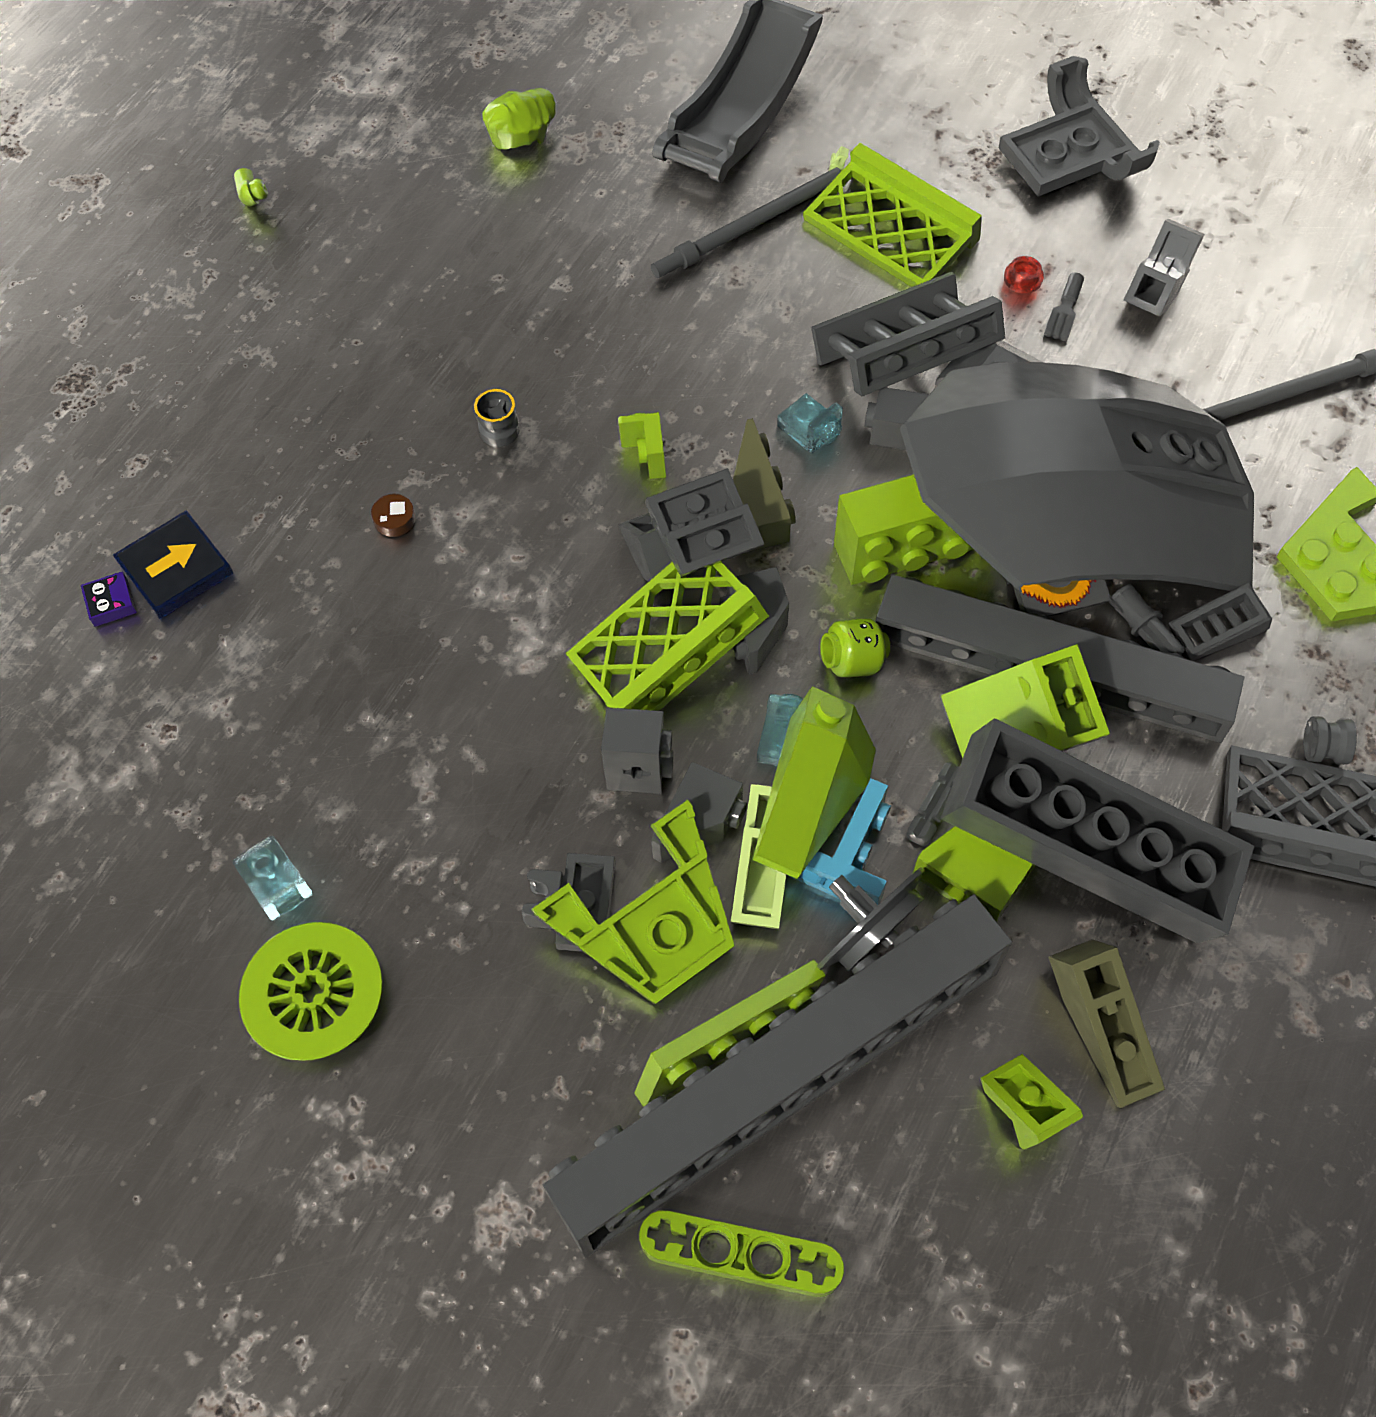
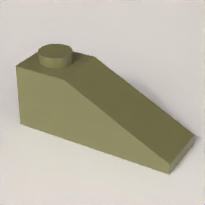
(1107, 1019)

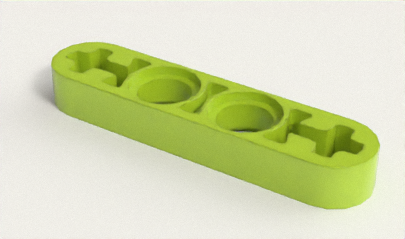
(742, 1244)

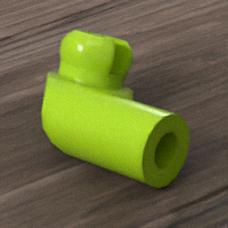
(248, 188)

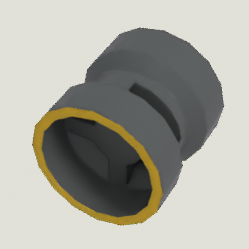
(496, 417)

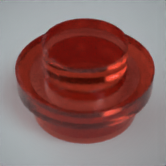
(1024, 275)

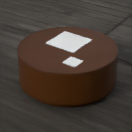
(393, 515)

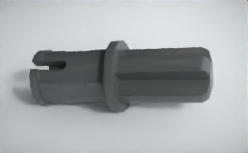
(1145, 621)

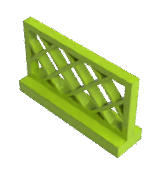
(915, 198)
(684, 654)

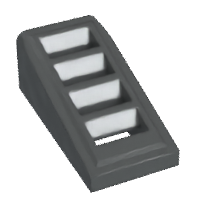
(1243, 597)

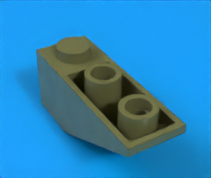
(761, 488)

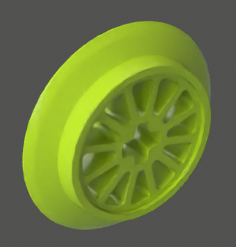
(279, 955)

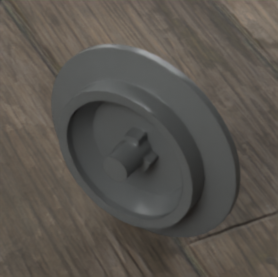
(874, 921)

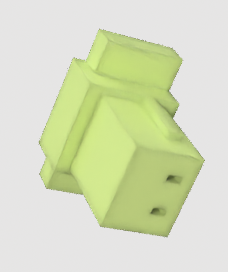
(838, 159)

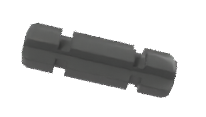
(928, 818)

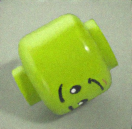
(854, 648)

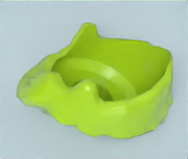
(519, 117)

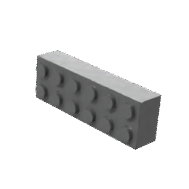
(1098, 832)

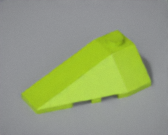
(816, 781)

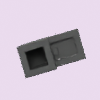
(1165, 269)

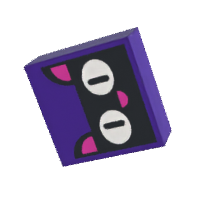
(108, 599)

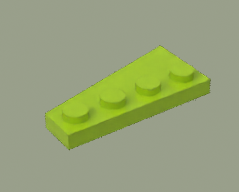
(712, 1040)

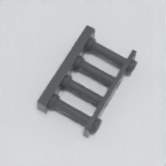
(908, 333)

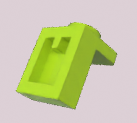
(644, 432)

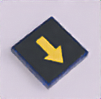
(173, 564)

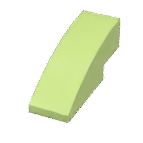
(758, 887)

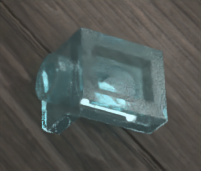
(811, 422)
(775, 726)

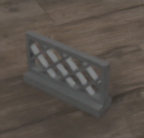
(1295, 846)

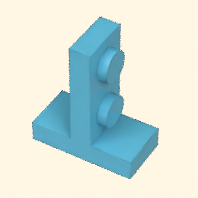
(853, 849)

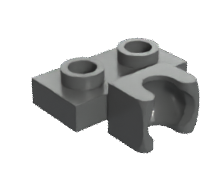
(589, 877)

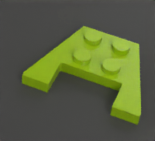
(1334, 554)
(664, 931)

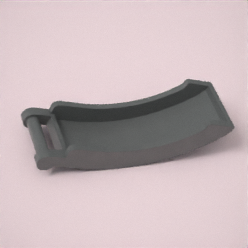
(742, 90)

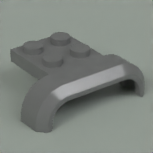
(1075, 140)

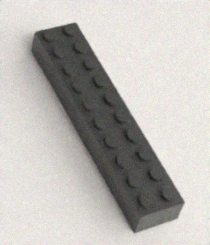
(776, 1075)

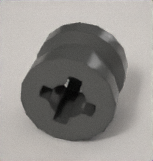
(1330, 740)

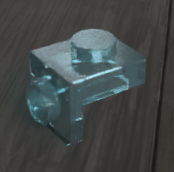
(272, 878)

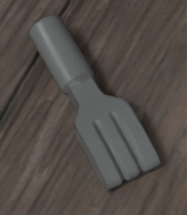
(1063, 316)

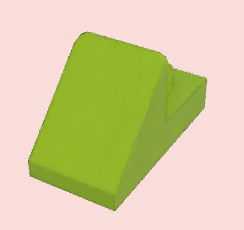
(1030, 1101)

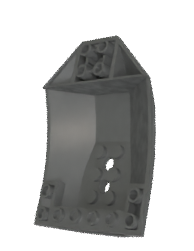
(1052, 482)

